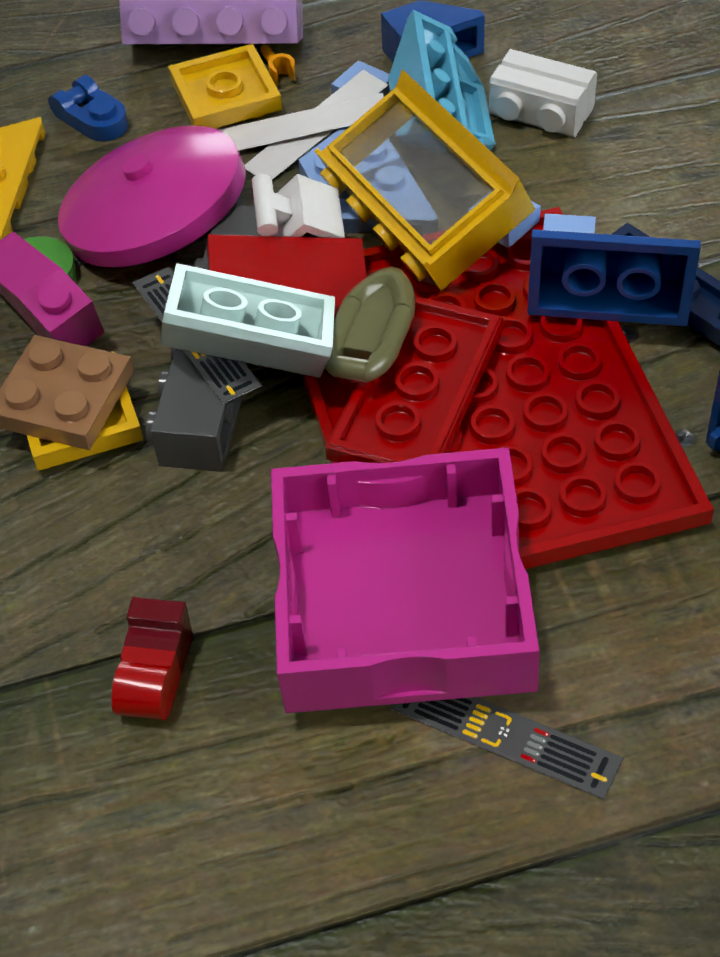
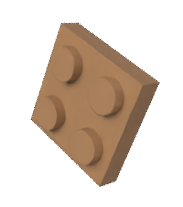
(63, 391)

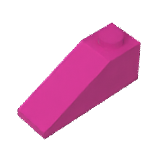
(45, 294)

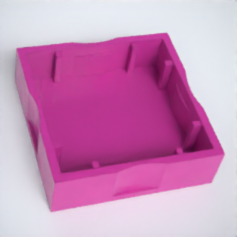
(401, 582)

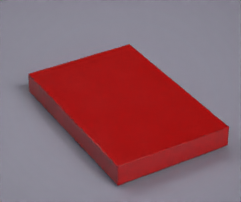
(301, 263)

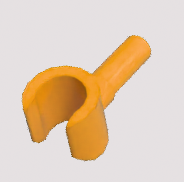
(278, 63)

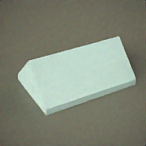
(248, 321)

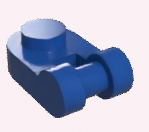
(100, 117)

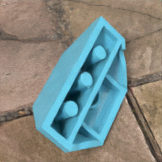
(444, 71)

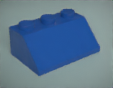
(612, 277)

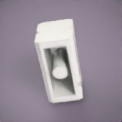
(542, 92)

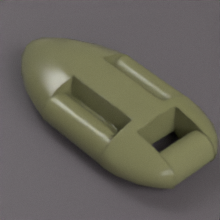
(372, 326)

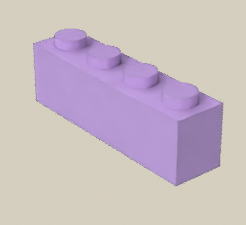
(211, 21)

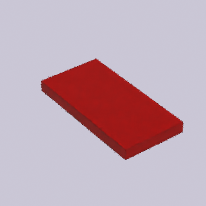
(425, 391)

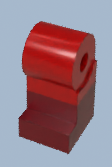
(151, 658)

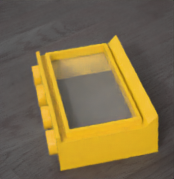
(425, 183)

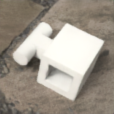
(298, 209)

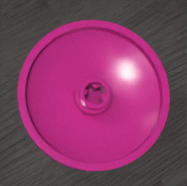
(152, 196)

